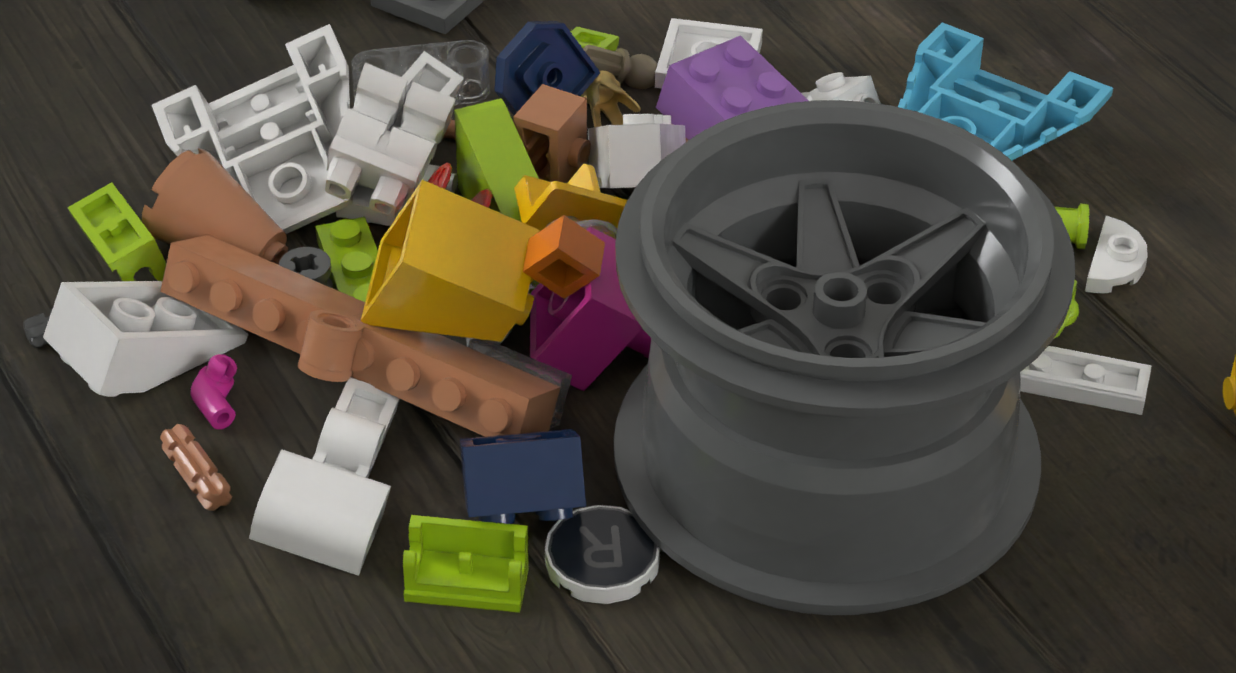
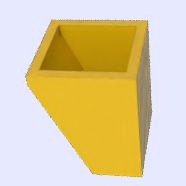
(450, 269)

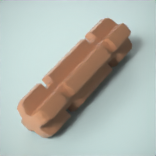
(195, 467)

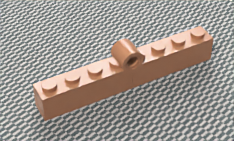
(336, 346)

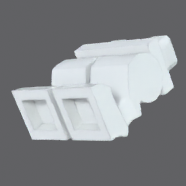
(381, 158)

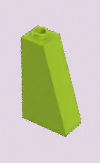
(490, 155)

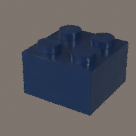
(523, 475)

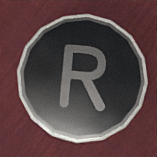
(601, 555)

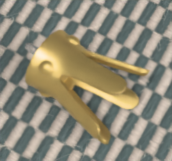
(604, 95)

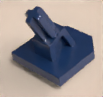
(542, 55)

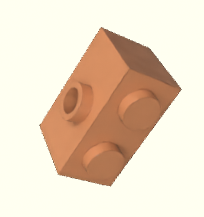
(554, 133)

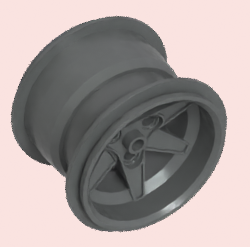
(836, 354)

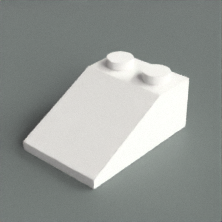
(133, 334)

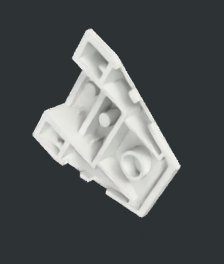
(272, 131)

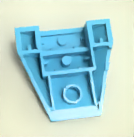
(1005, 114)

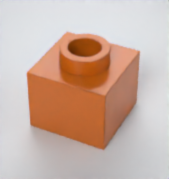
(564, 257)

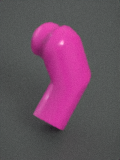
(212, 388)

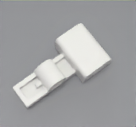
(328, 503)

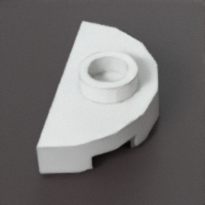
(1117, 258)

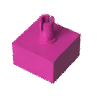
(586, 327)

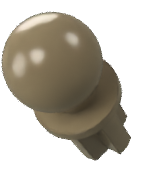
(635, 71)

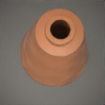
(204, 199)

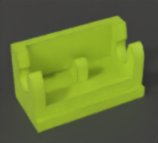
(118, 233)
(466, 563)

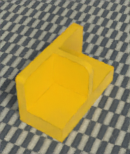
(581, 197)

